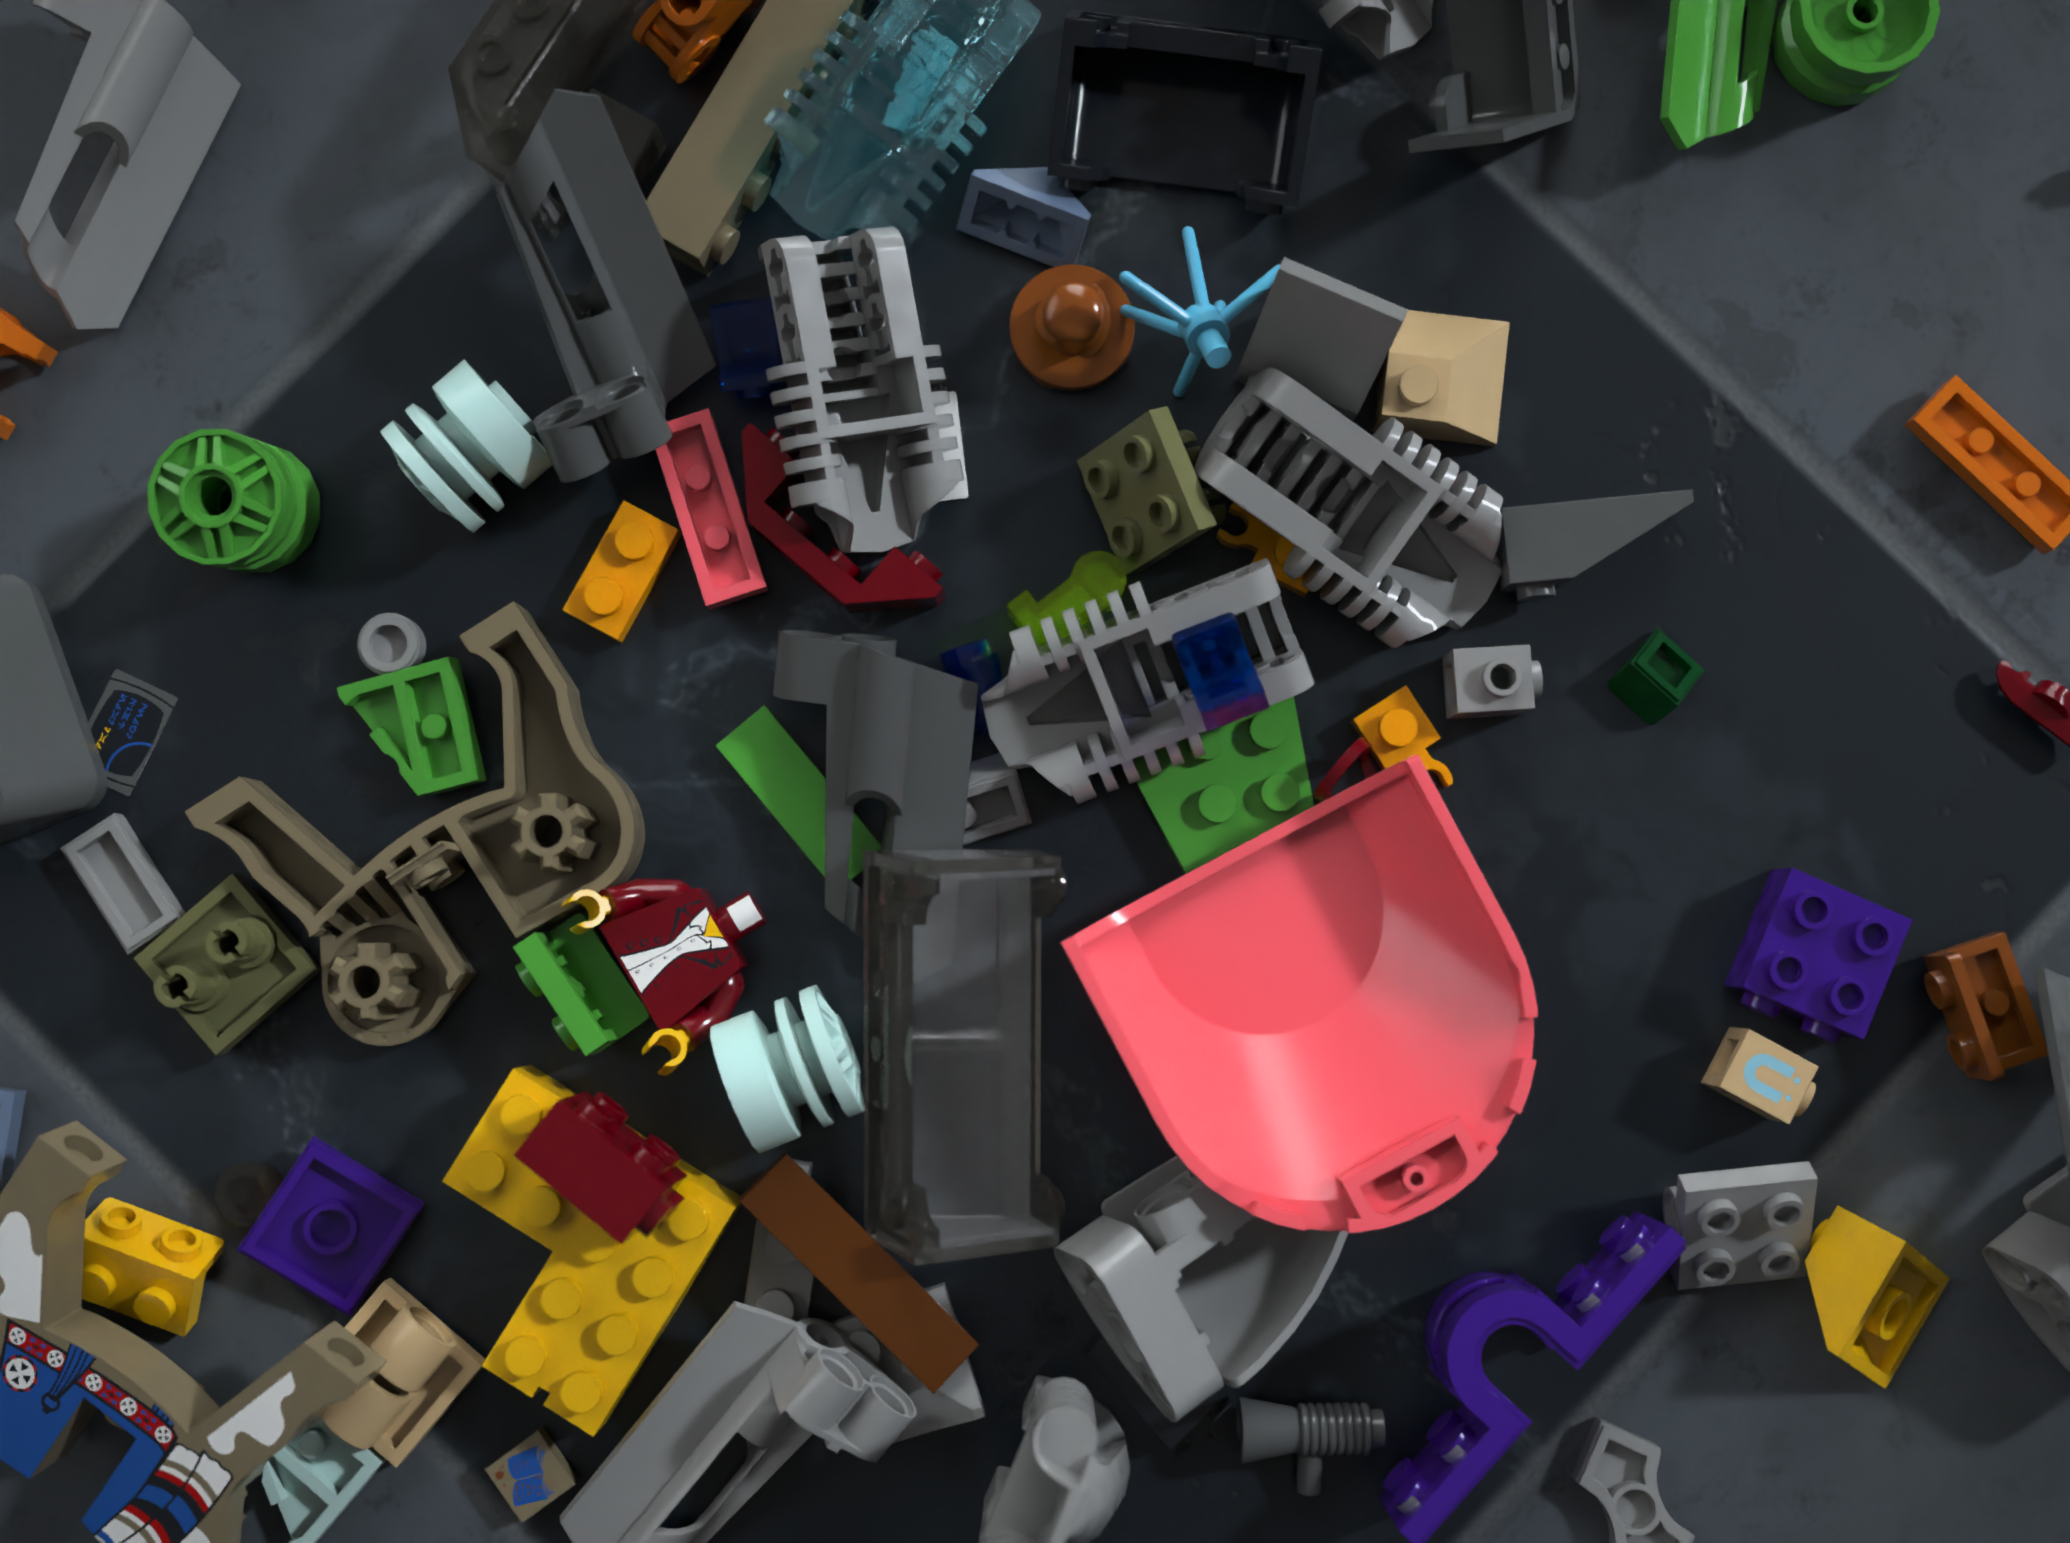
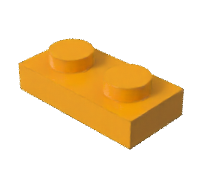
(622, 571)

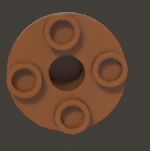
(1071, 328)

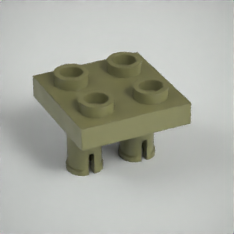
(1149, 490)
(227, 964)

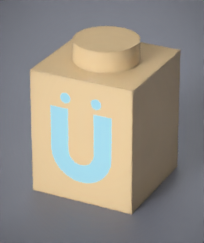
(1761, 1075)

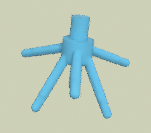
(1201, 324)

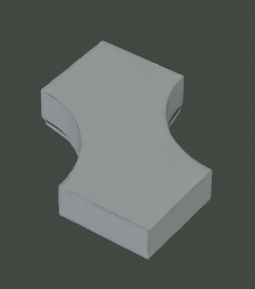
(1623, 1477)

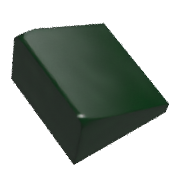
(1655, 678)

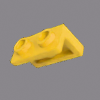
(146, 1265)

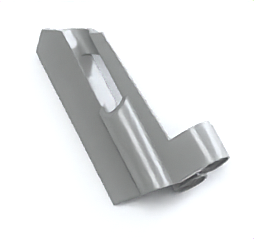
(162, 106)
(746, 1377)

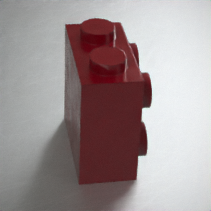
(605, 1165)

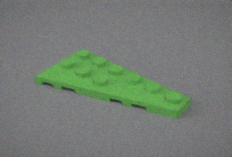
(1235, 792)

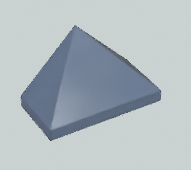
(1025, 214)

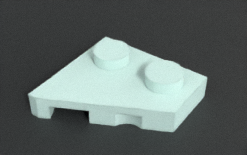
(317, 1480)

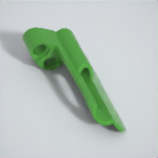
(1703, 65)

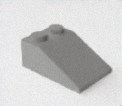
(1322, 336)

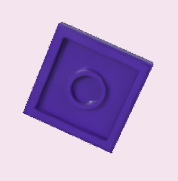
(331, 1226)

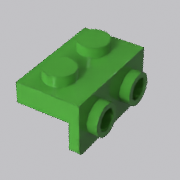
(583, 986)

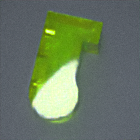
(1091, 579)

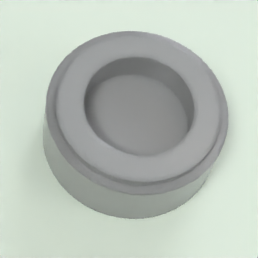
(391, 643)

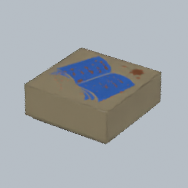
(532, 1474)

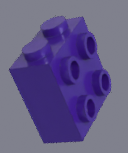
(1816, 955)

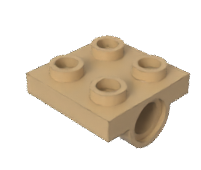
(417, 1384)

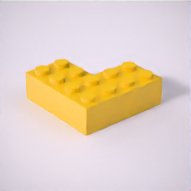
(594, 1300)

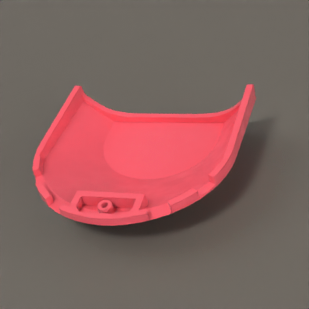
(1325, 1010)

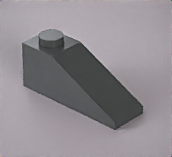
(1560, 540)

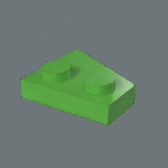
(422, 723)

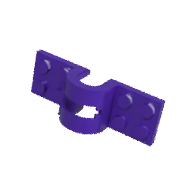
(1460, 1320)

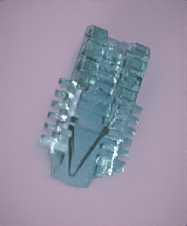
(891, 109)

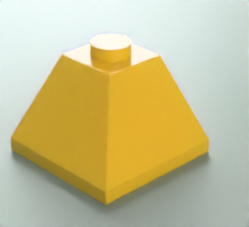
(1869, 1293)

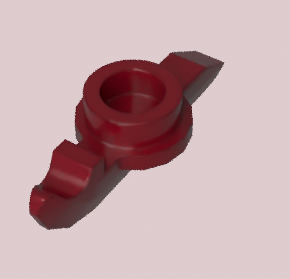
(2045, 703)

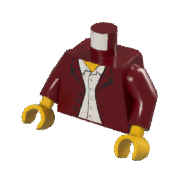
(675, 953)

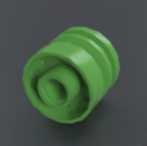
(233, 501)

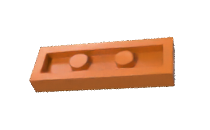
(1996, 462)

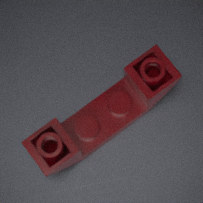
(893, 585)

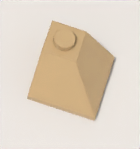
(1444, 378)

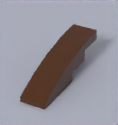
(858, 1272)

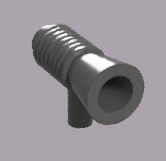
(1310, 1431)

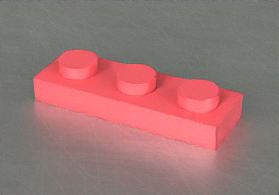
(710, 511)

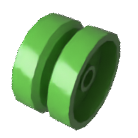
(1849, 47)

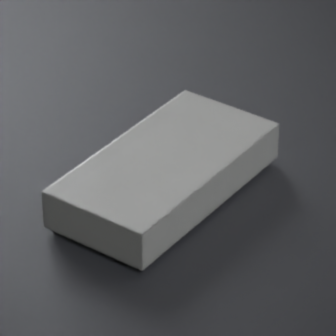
(123, 882)

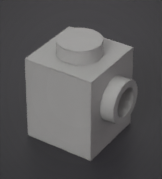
(1491, 681)

